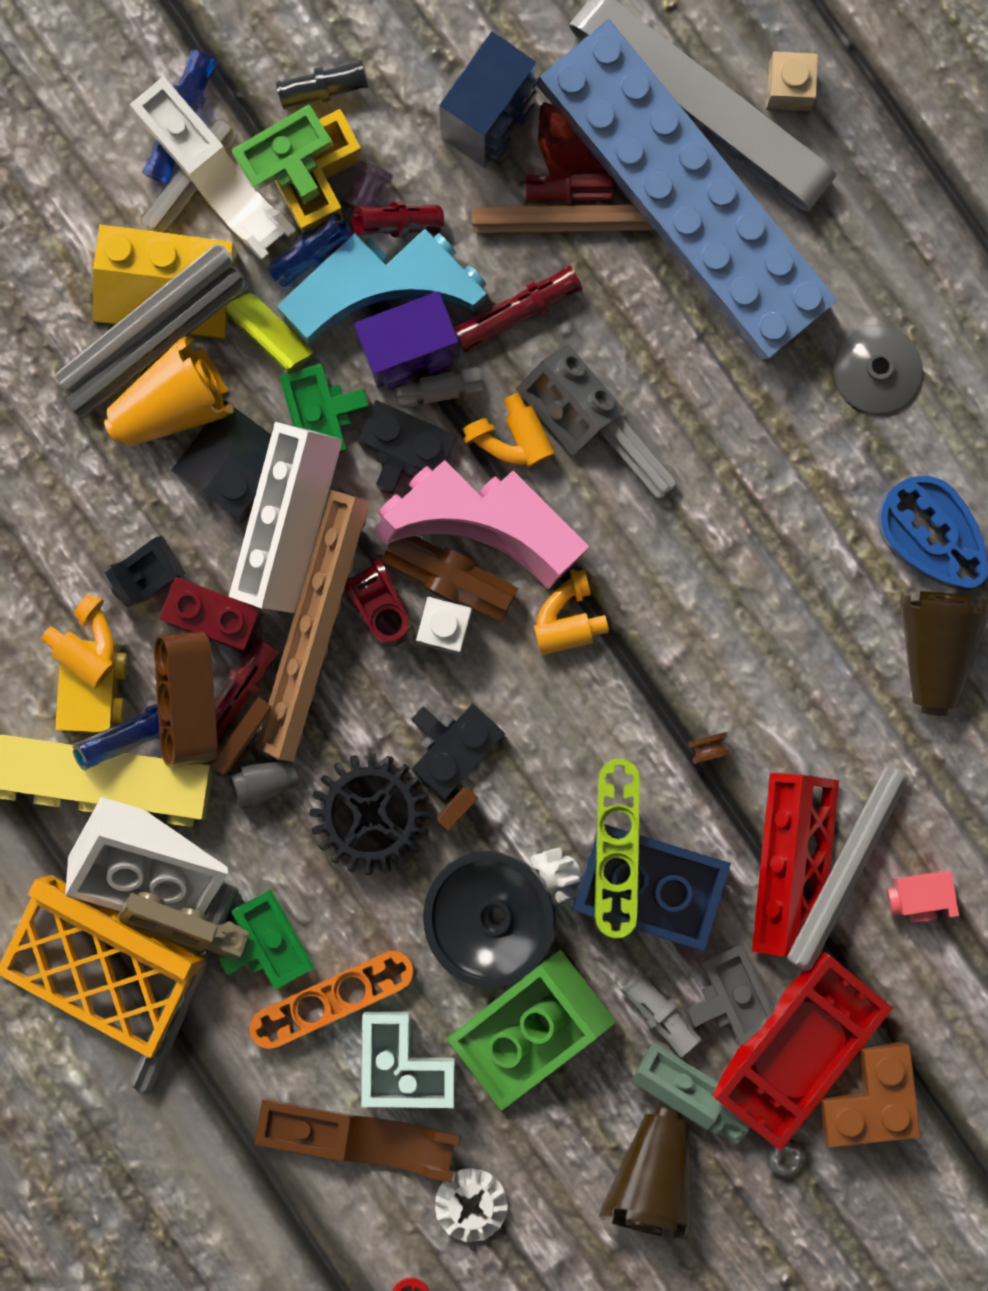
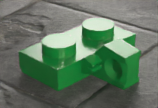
(317, 405)
(270, 942)

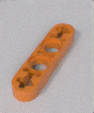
(334, 1005)

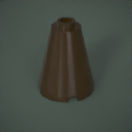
(941, 646)
(653, 1178)

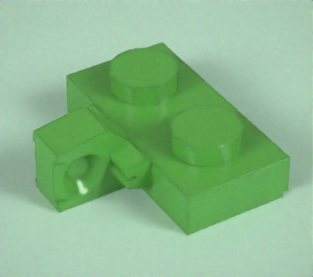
(285, 153)

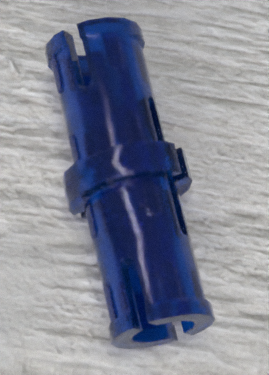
(310, 249)

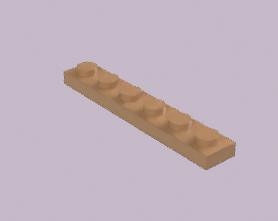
(312, 625)

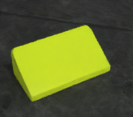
(269, 332)

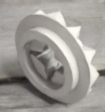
(493, 1203)

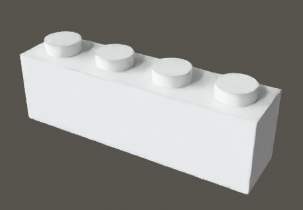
(285, 518)

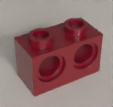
(207, 611)

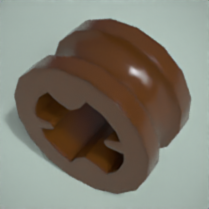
(710, 747)

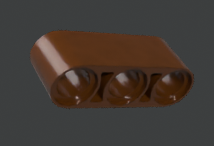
(185, 699)

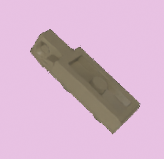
(183, 926)

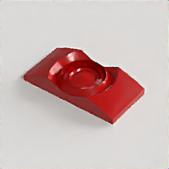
(800, 1050)

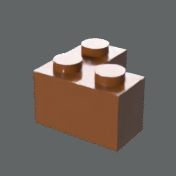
(884, 1107)

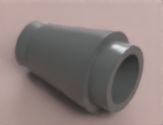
(262, 782)

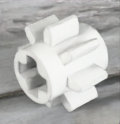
(558, 873)

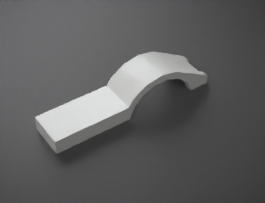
(209, 167)

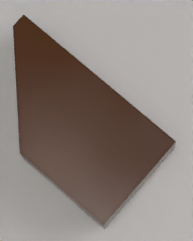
(242, 737)

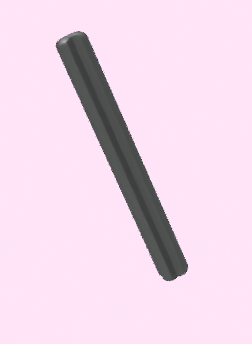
(157, 342)
(149, 1069)

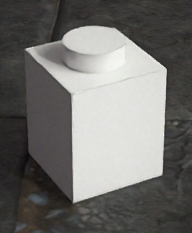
(444, 626)

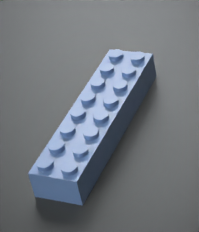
(685, 190)

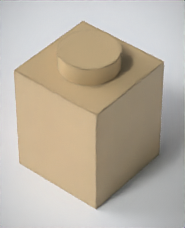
(791, 81)

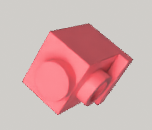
(922, 896)

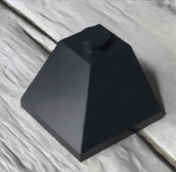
(226, 462)

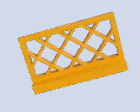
(104, 925)

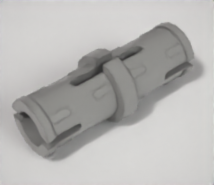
(660, 1013)

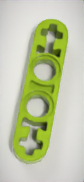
(624, 848)

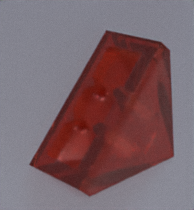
(562, 146)

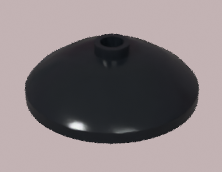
(462, 923)

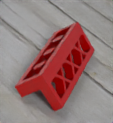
(786, 858)

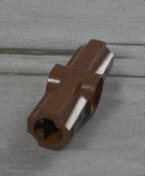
(451, 576)

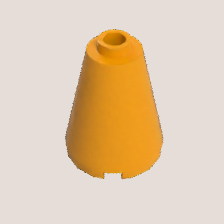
(170, 397)

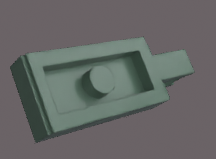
(687, 1092)

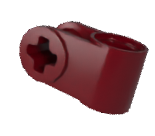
(375, 596)

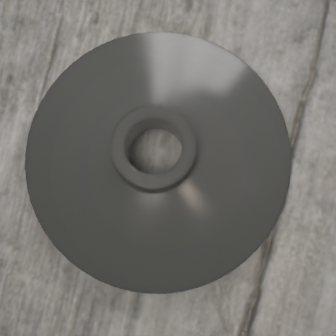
(863, 386)

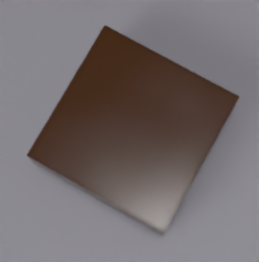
(457, 808)

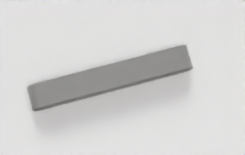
(718, 110)

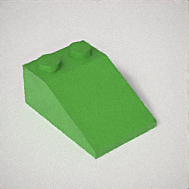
(531, 1030)

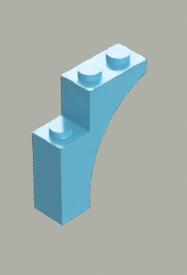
(359, 278)

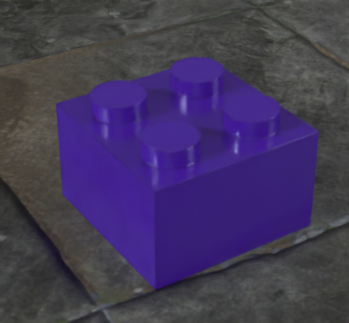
(408, 341)

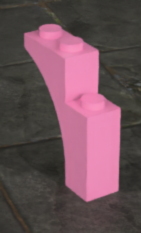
(500, 515)

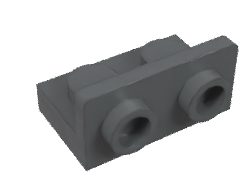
(569, 399)

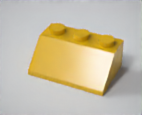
(138, 263)

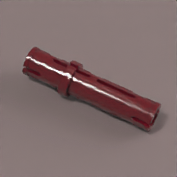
(524, 305)
(242, 685)

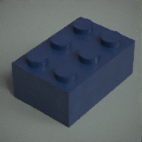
(489, 101)
(675, 890)

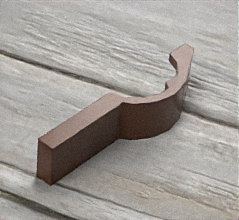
(356, 1138)

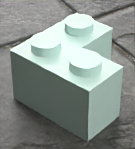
(393, 1076)

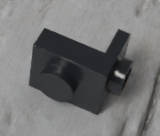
(144, 572)

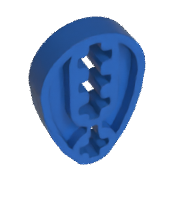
(947, 510)

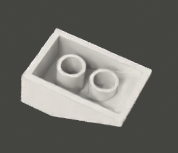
(134, 852)

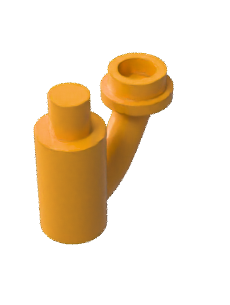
(531, 439)
(569, 632)
(75, 654)

